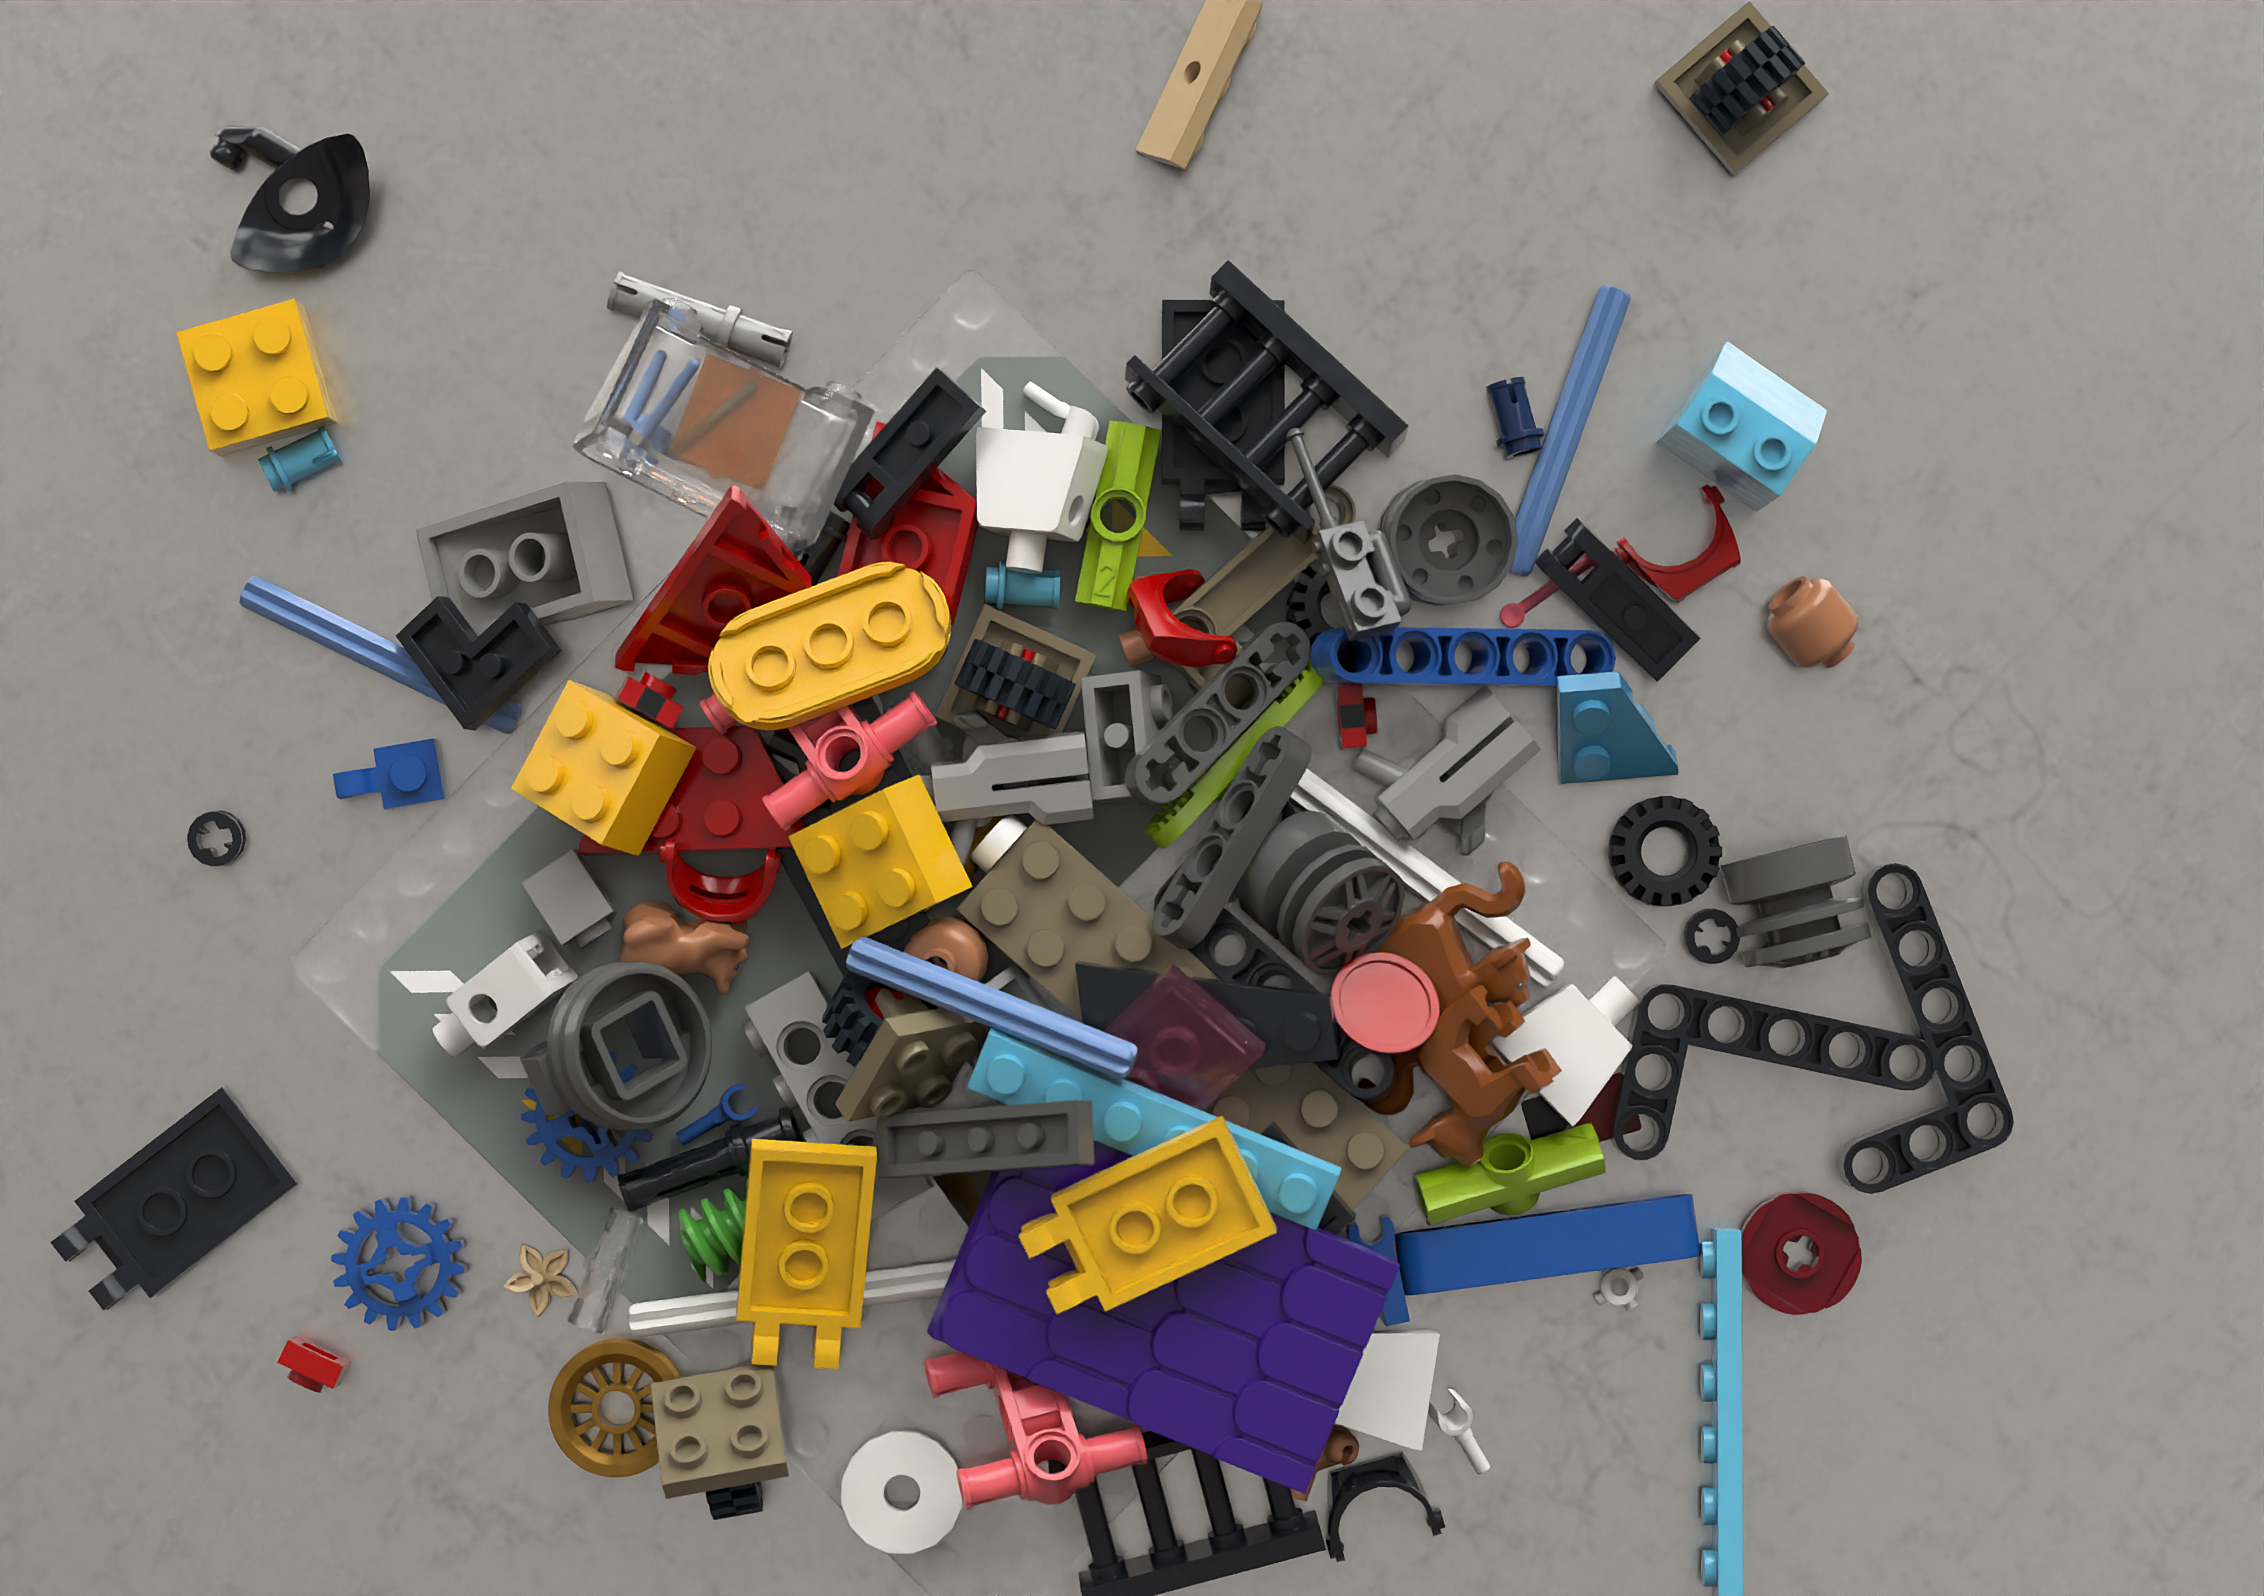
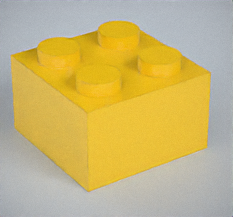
(256, 377)
(603, 768)
(880, 861)

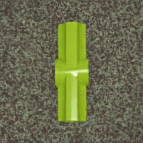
(1126, 476)
(1510, 1174)

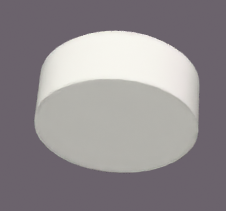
(998, 842)

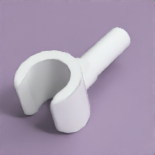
(1077, 420)
(1458, 1424)

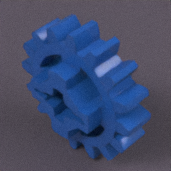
(604, 1149)
(390, 1235)

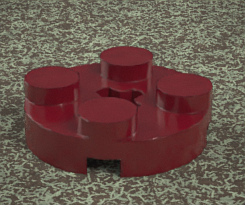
(1833, 1242)

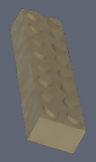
(1058, 909)

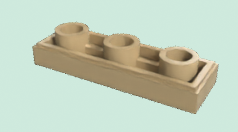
(1198, 81)

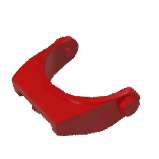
(1684, 579)
(1167, 635)
(715, 896)

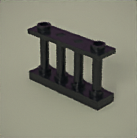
(1279, 344)
(1170, 1562)

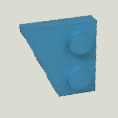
(1607, 732)

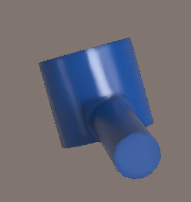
(715, 1117)

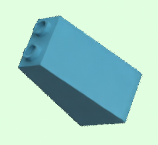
(1744, 428)

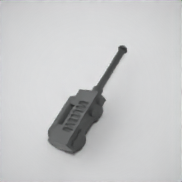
(1343, 556)

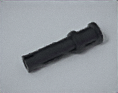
(705, 1163)

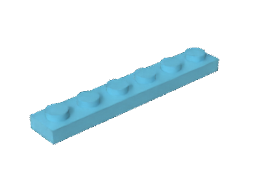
(1140, 1119)
(1723, 1387)

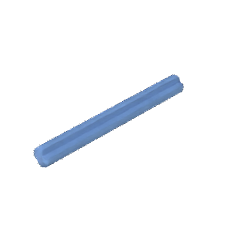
(1567, 424)
(352, 642)
(992, 1007)

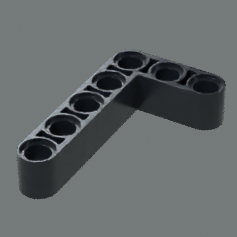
(1262, 963)
(1957, 1029)
(1751, 1042)

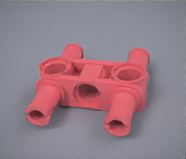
(826, 742)
(1037, 1430)

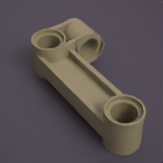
(1245, 587)

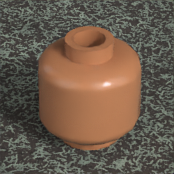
(1812, 622)
(955, 942)

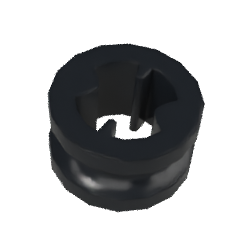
(223, 821)
(1702, 952)

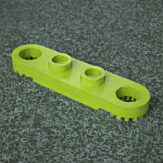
(1215, 780)

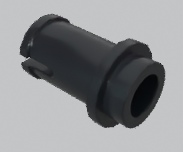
(818, 555)

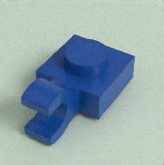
(403, 774)
(1395, 1306)

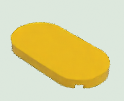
(829, 646)

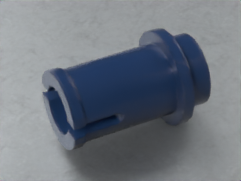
(1514, 418)

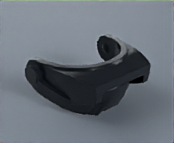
(1349, 1482)

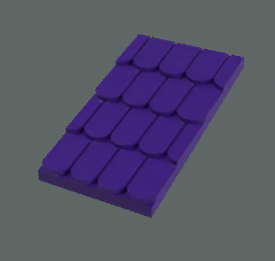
(1222, 1359)

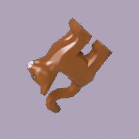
(1436, 945)
(1469, 1075)

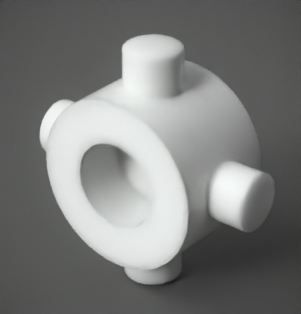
(1619, 1287)

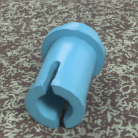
(298, 459)
(1021, 588)

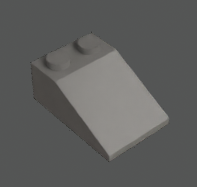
(537, 549)

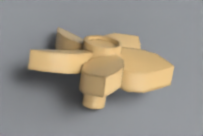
(541, 1277)

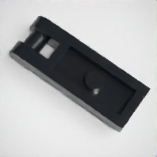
(907, 452)
(1619, 601)

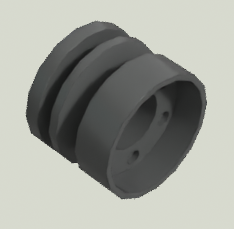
(1482, 533)
(1321, 892)
(1796, 902)

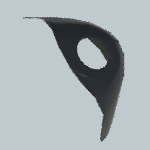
(287, 242)

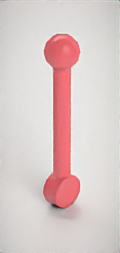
(1514, 614)

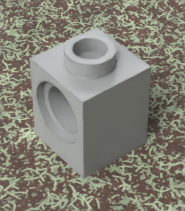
(571, 900)

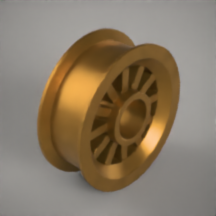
(562, 1406)

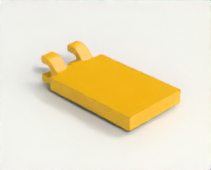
(1152, 1218)
(805, 1243)

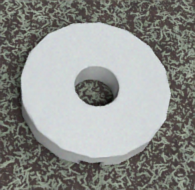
(893, 1528)

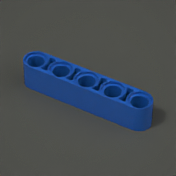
(1435, 656)
(1547, 1244)

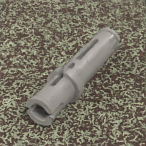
(720, 325)

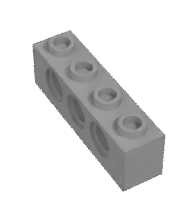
(772, 1024)

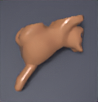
(701, 946)

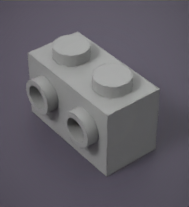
(1120, 719)

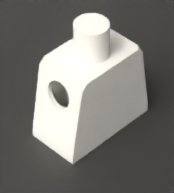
(1035, 489)
(520, 985)
(1580, 1040)
(1393, 1386)

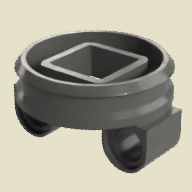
(666, 1022)

